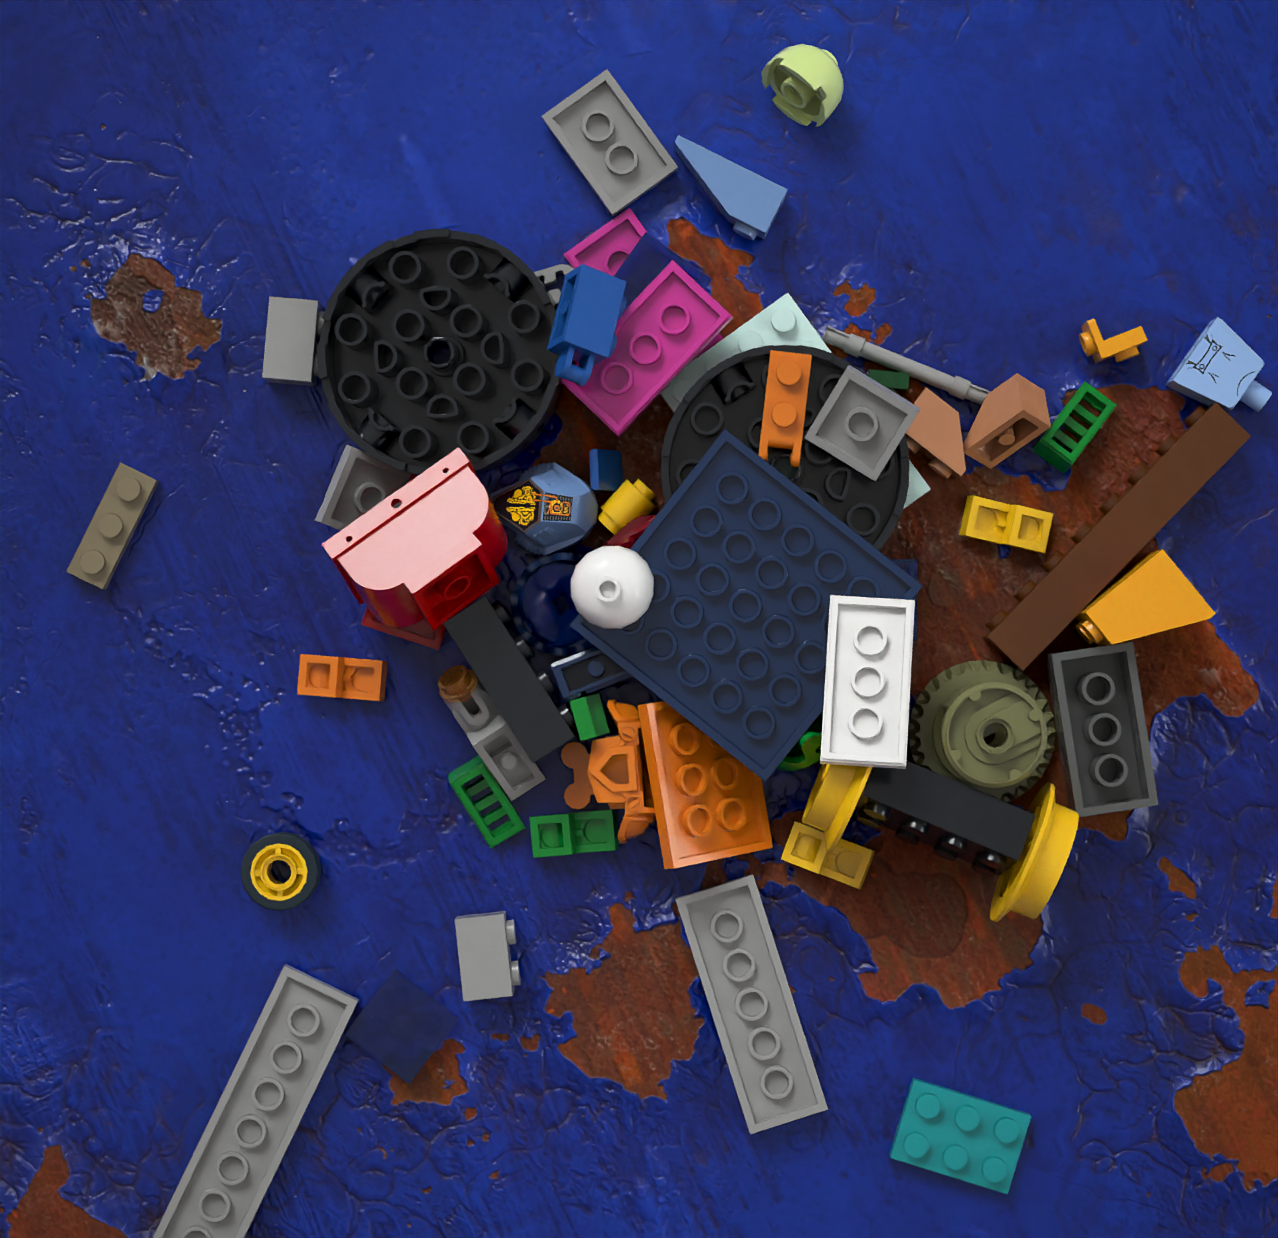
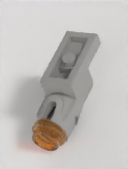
(488, 731)

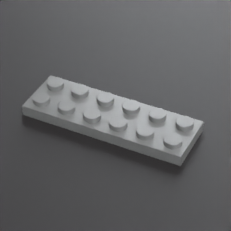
(751, 1003)

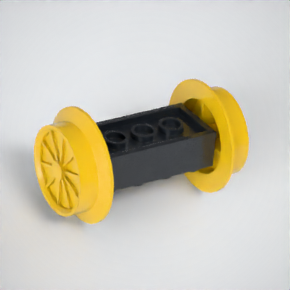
(958, 822)

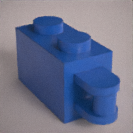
(586, 322)

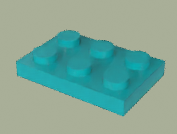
(960, 1135)

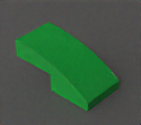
(589, 717)
(574, 833)

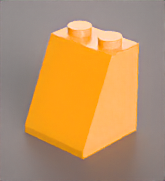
(1142, 602)

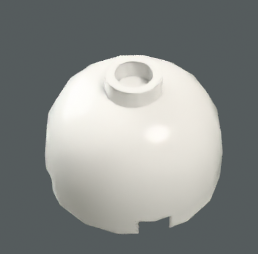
(612, 587)

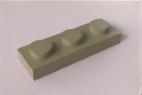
(112, 526)

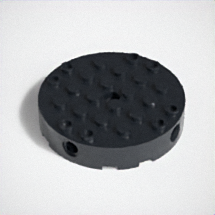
(393, 318)
(734, 398)

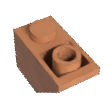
(937, 435)

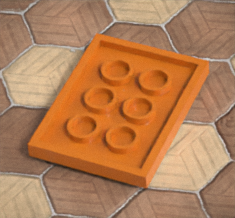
(701, 794)

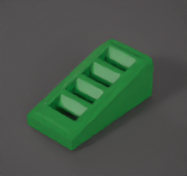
(1063, 450)
(469, 771)

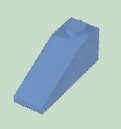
(737, 192)

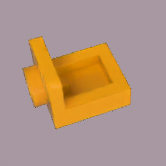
(1120, 346)

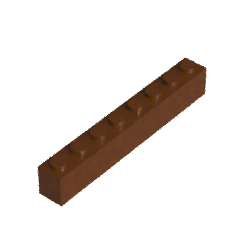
(1116, 536)

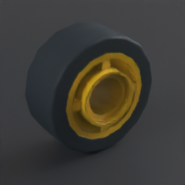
(257, 873)

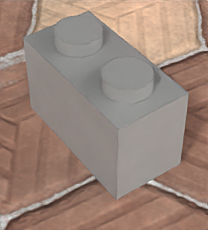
(292, 341)
(486, 956)

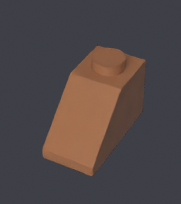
(1007, 421)

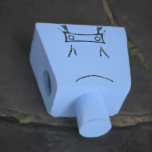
(1221, 370)

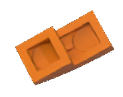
(342, 677)

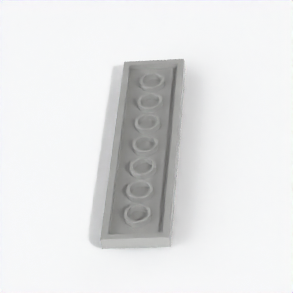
(259, 1109)

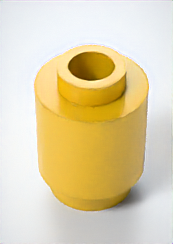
(626, 504)

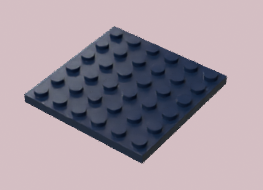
(744, 603)

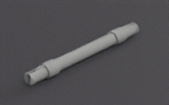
(858, 347)

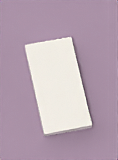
(867, 682)

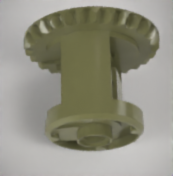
(979, 701)

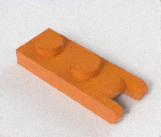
(785, 403)

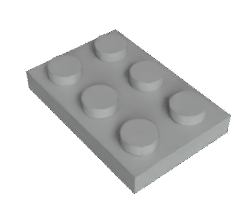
(609, 143)

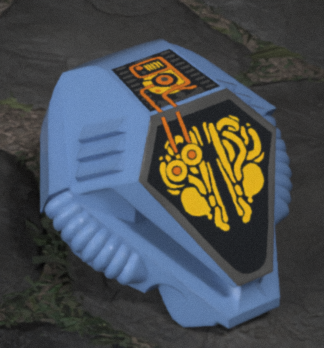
(547, 509)

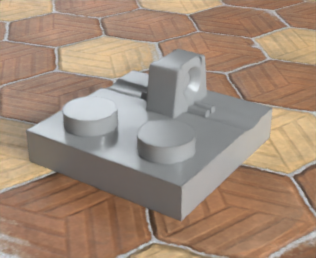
(862, 423)
(357, 487)

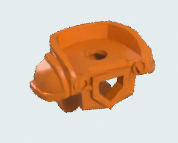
(614, 772)

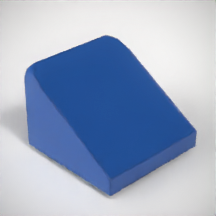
(605, 470)

